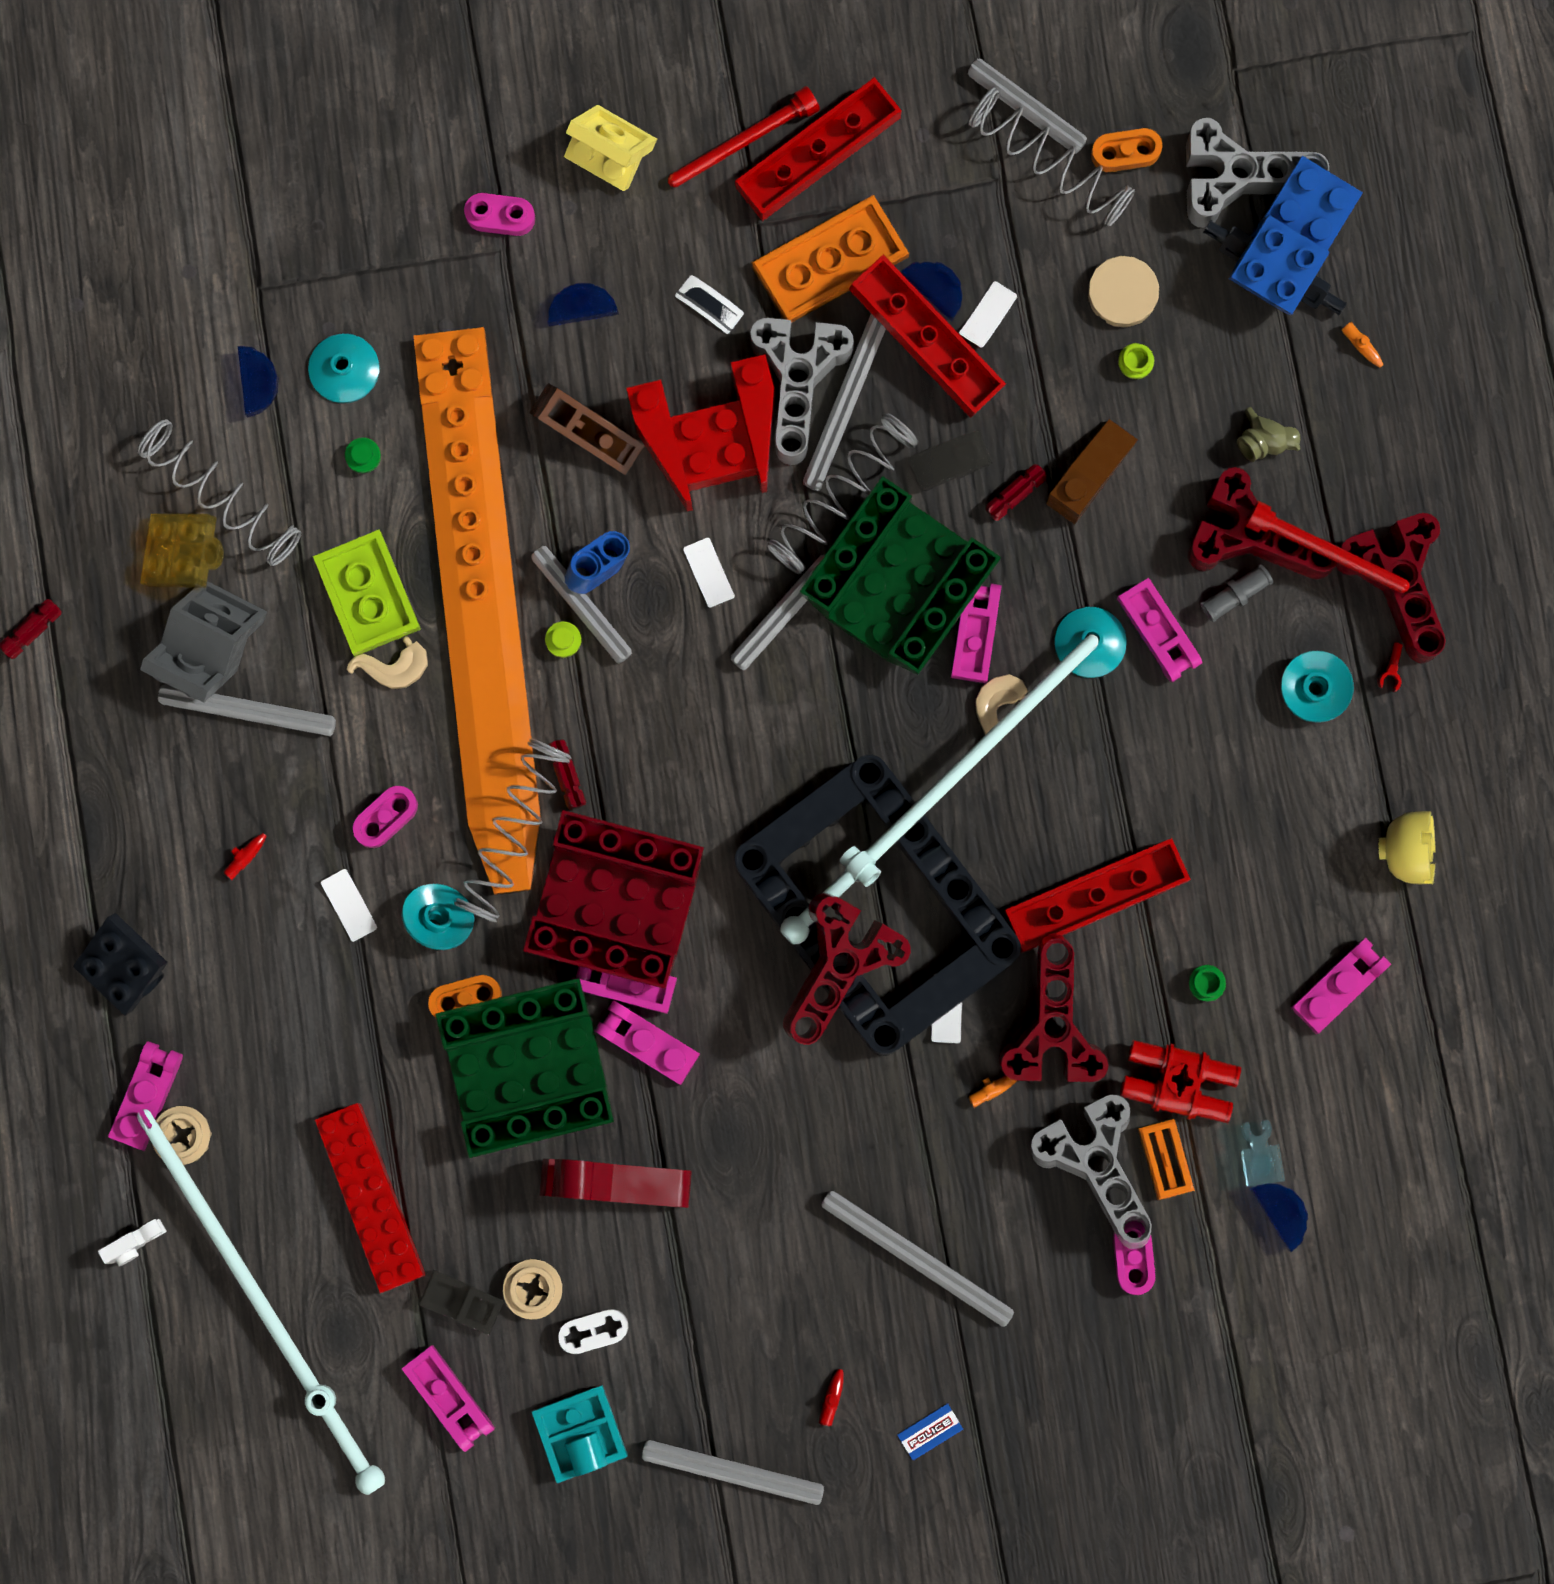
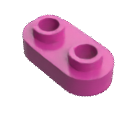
(498, 217)
(383, 814)
(1129, 1259)

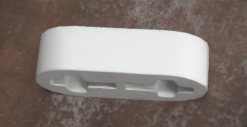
(596, 1340)

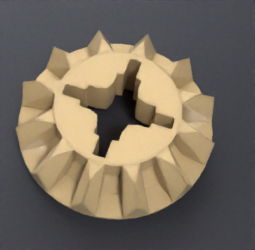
(186, 1118)
(516, 1296)

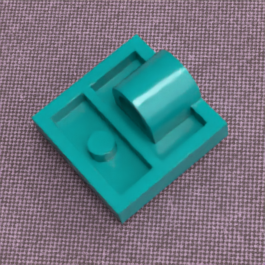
(579, 1434)

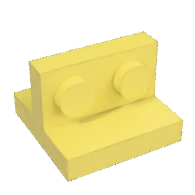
(607, 146)

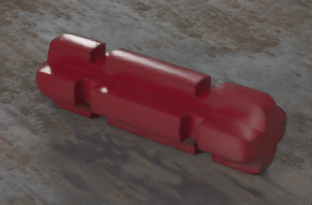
(1016, 492)
(30, 629)
(568, 778)

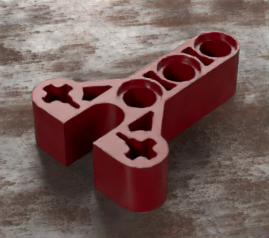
(1235, 543)
(1410, 560)
(861, 959)
(1036, 1040)
(615, 1183)

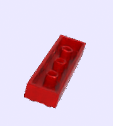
(818, 149)
(926, 336)
(1098, 894)
(370, 1197)

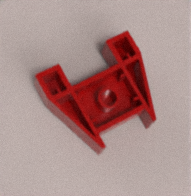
(712, 442)

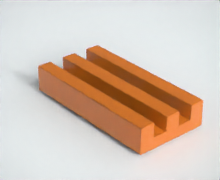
(1152, 1164)

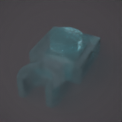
(1261, 1162)

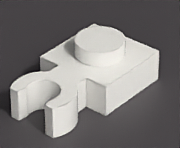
(125, 1248)

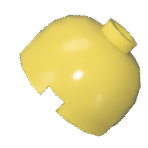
(1410, 847)

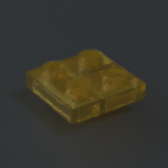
(180, 550)

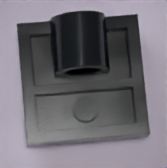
(121, 964)

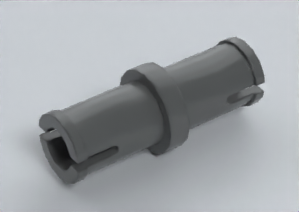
(1236, 593)

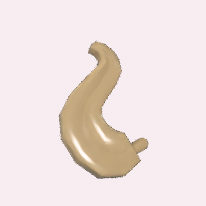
(398, 675)
(994, 694)

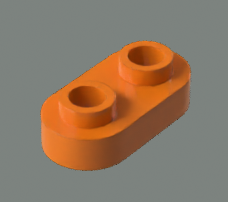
(1124, 148)
(463, 992)

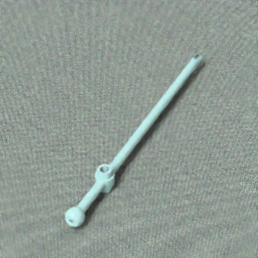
(861, 865)
(368, 1477)

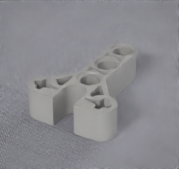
(1223, 156)
(815, 363)
(1075, 1160)

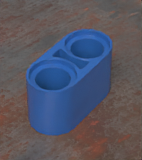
(597, 562)

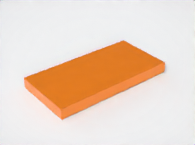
(828, 259)

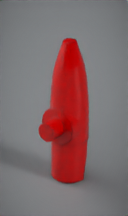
(244, 856)
(832, 1399)

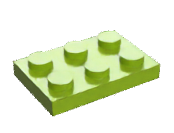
(366, 593)

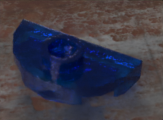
(938, 285)
(581, 303)
(258, 380)
(1284, 1211)

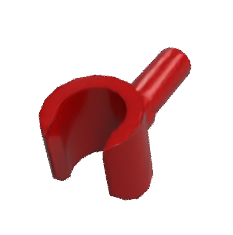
(1392, 668)

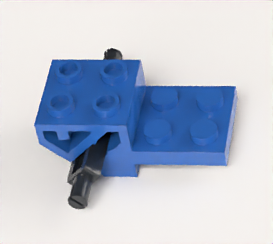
(1291, 240)

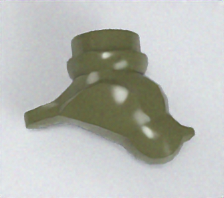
(1266, 437)

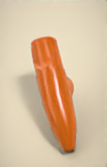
(1362, 344)
(991, 1090)

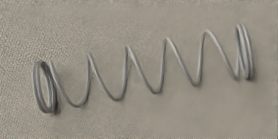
(978, 117)
(276, 544)
(789, 557)
(556, 755)

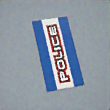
(930, 1432)

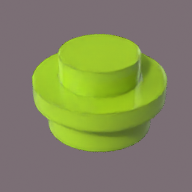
(1136, 361)
(563, 639)

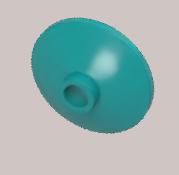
(353, 381)
(1110, 636)
(1329, 674)
(437, 904)

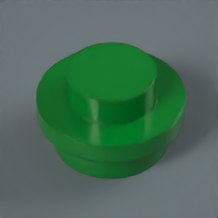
(362, 455)
(1207, 983)

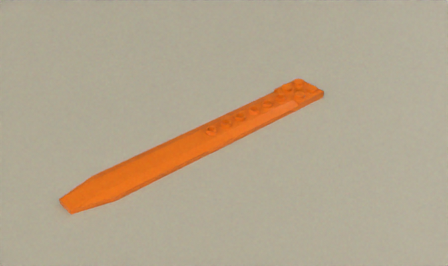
(479, 599)

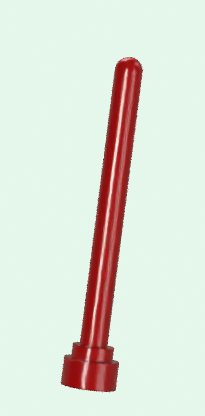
(800, 105)
(1264, 519)

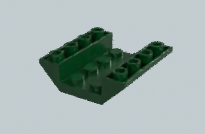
(898, 578)
(525, 1067)

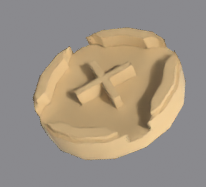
(1123, 291)

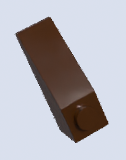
(586, 428)
(1091, 471)

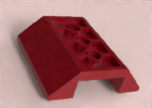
(615, 899)

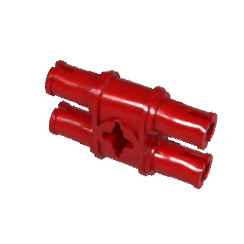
(1164, 1093)

